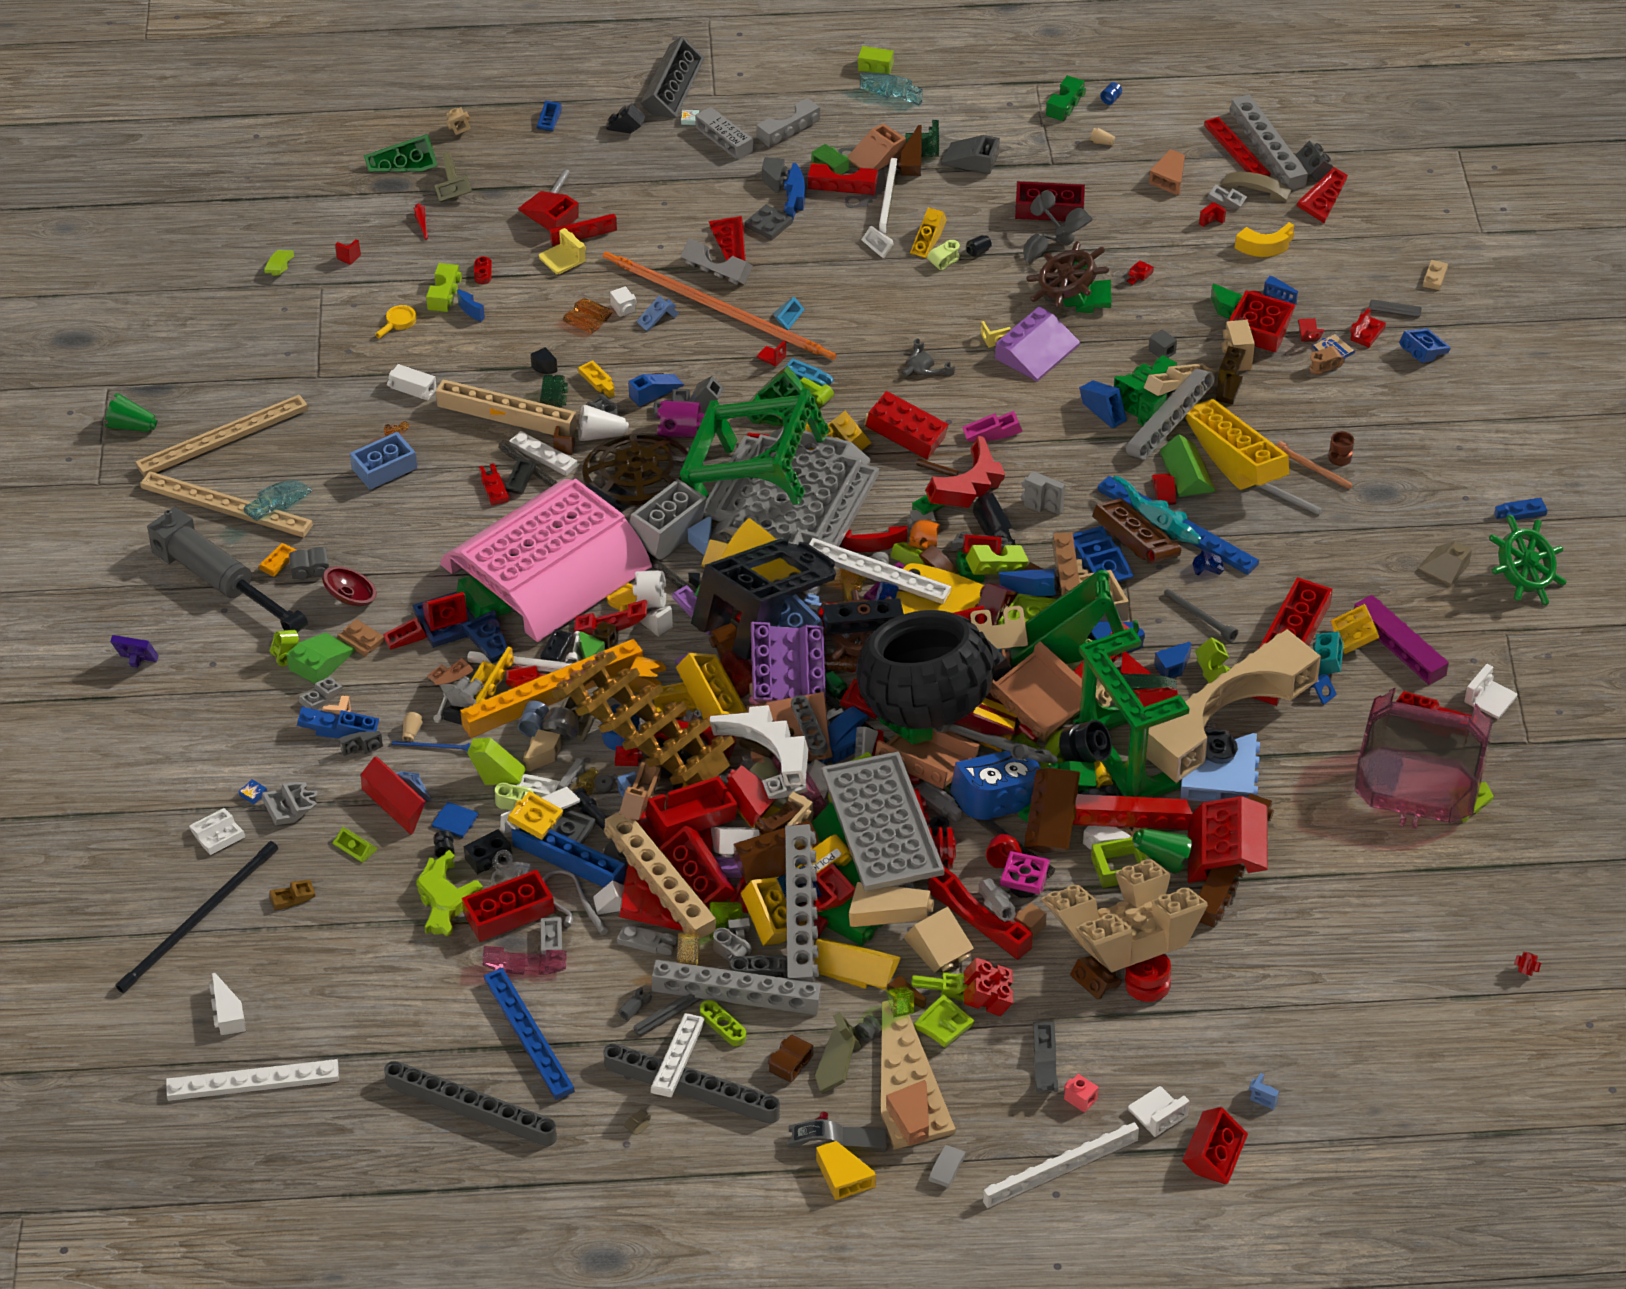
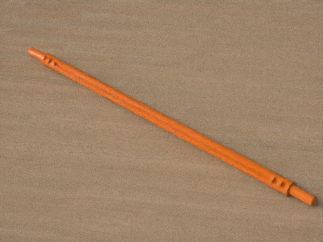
(719, 305)

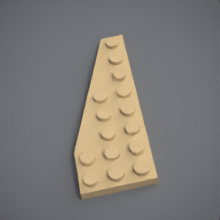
(904, 1065)

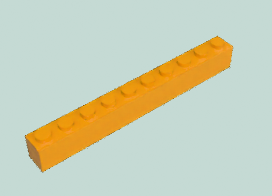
(511, 703)

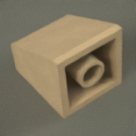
(939, 941)

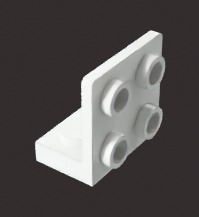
(1489, 695)
(1159, 1111)

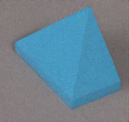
(789, 313)

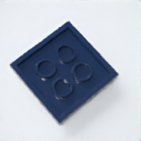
(443, 635)

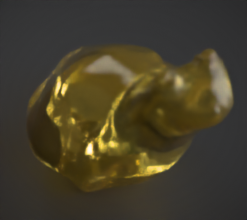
(586, 780)

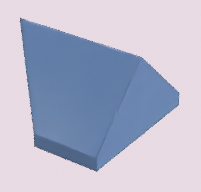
(415, 783)

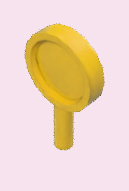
(398, 318)
(622, 597)

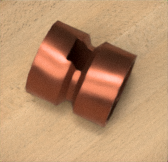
(1341, 448)

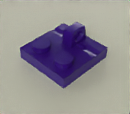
(134, 649)

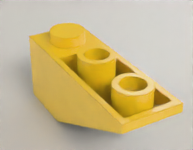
(929, 232)

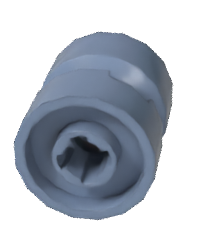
(532, 717)

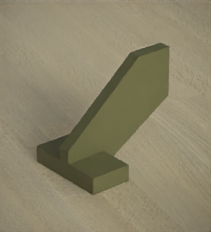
(454, 186)
(837, 1055)

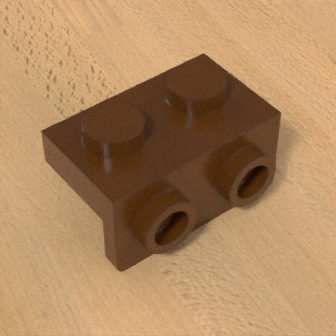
(1094, 976)

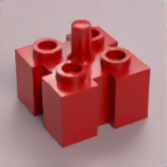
(988, 986)

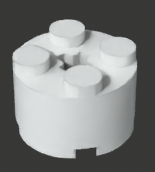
(650, 588)

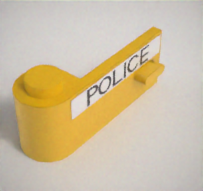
(830, 851)

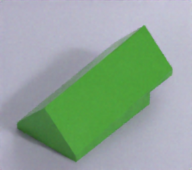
(1186, 466)

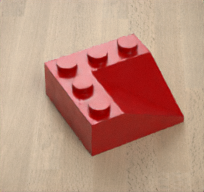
(1266, 318)

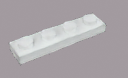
(543, 453)

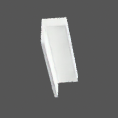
(561, 798)

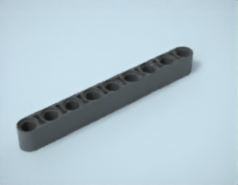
(695, 1084)
(470, 1103)

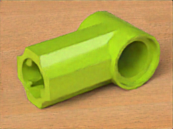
(821, 393)

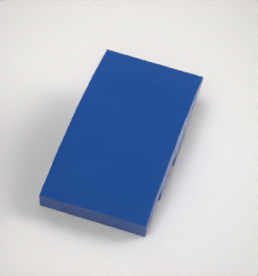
(1100, 553)

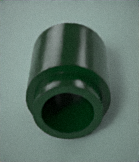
(835, 685)

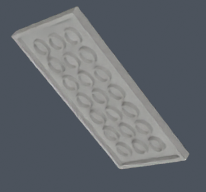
(882, 821)

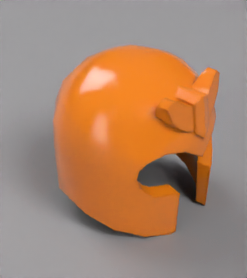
(923, 534)

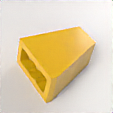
(843, 1170)

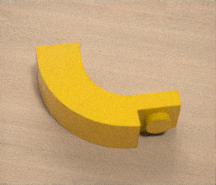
(1264, 245)

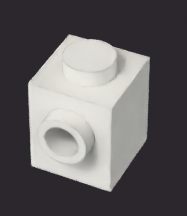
(623, 301)

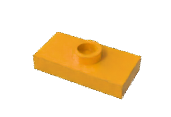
(276, 560)

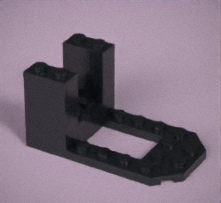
(734, 584)

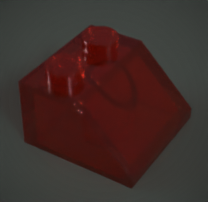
(738, 671)

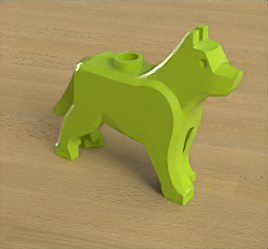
(442, 895)

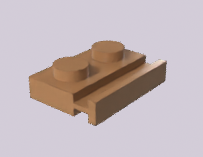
(361, 637)

